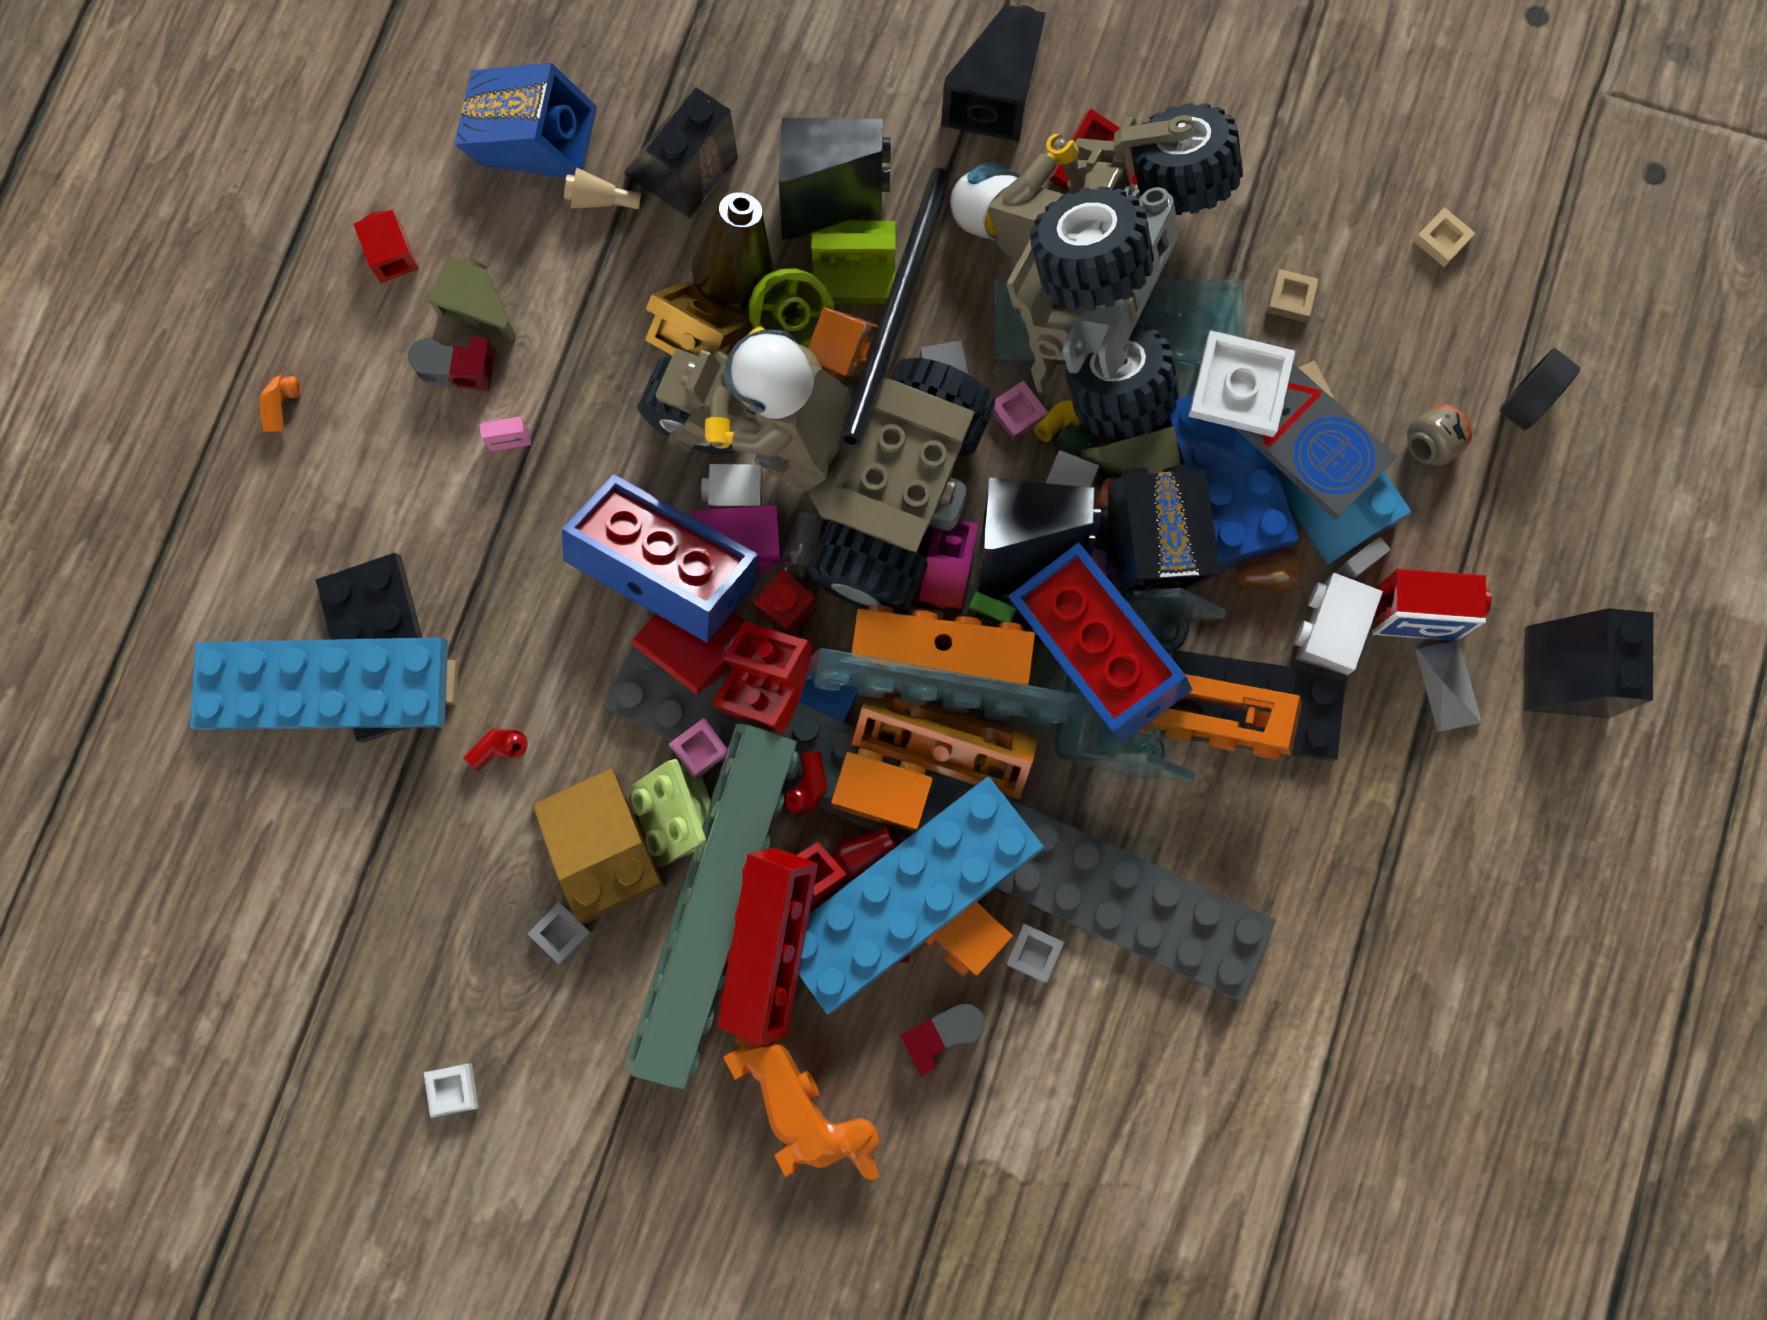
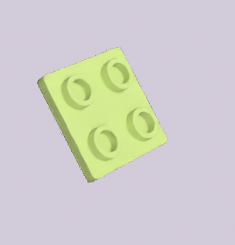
(670, 811)

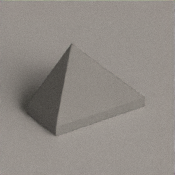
(1448, 686)

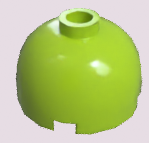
(789, 303)

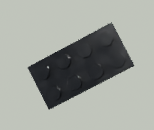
(370, 604)
(1319, 692)

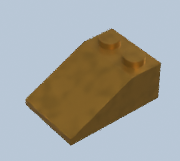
(597, 847)

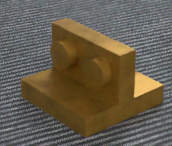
(693, 322)

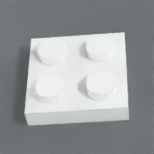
(1241, 383)

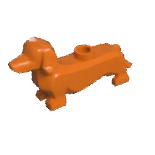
(796, 1115)

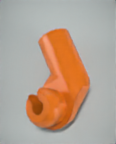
(273, 399)

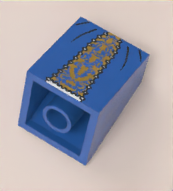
(526, 120)

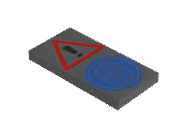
(1322, 446)

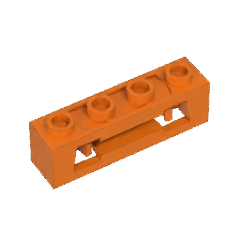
(842, 344)
(1224, 734)
(946, 742)

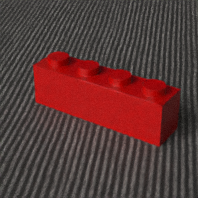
(767, 945)

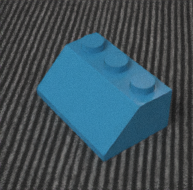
(1368, 517)

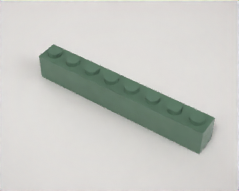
(703, 920)

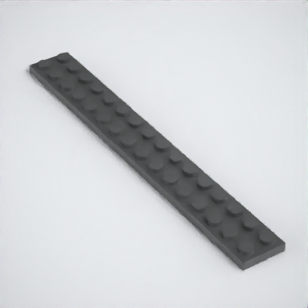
(1071, 879)

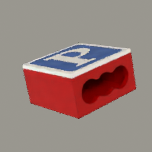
(1431, 604)

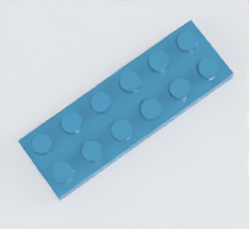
(319, 684)
(913, 893)

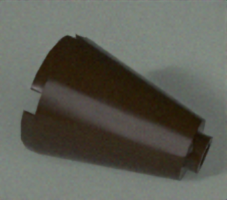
(733, 252)

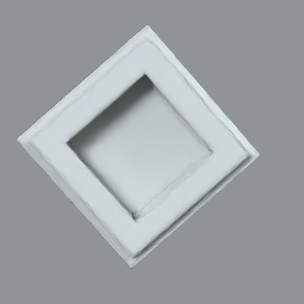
(451, 1090)

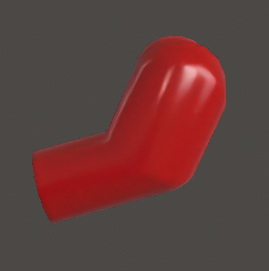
(496, 743)
(812, 786)

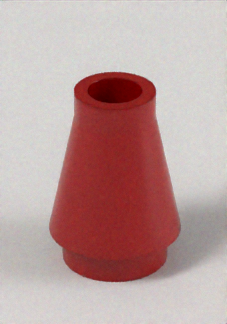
(863, 851)

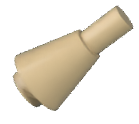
(590, 191)

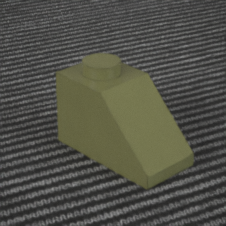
(470, 298)
(1149, 450)

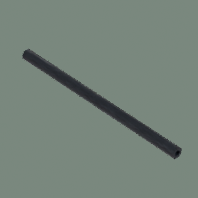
(894, 311)

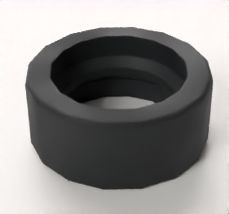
(1540, 389)

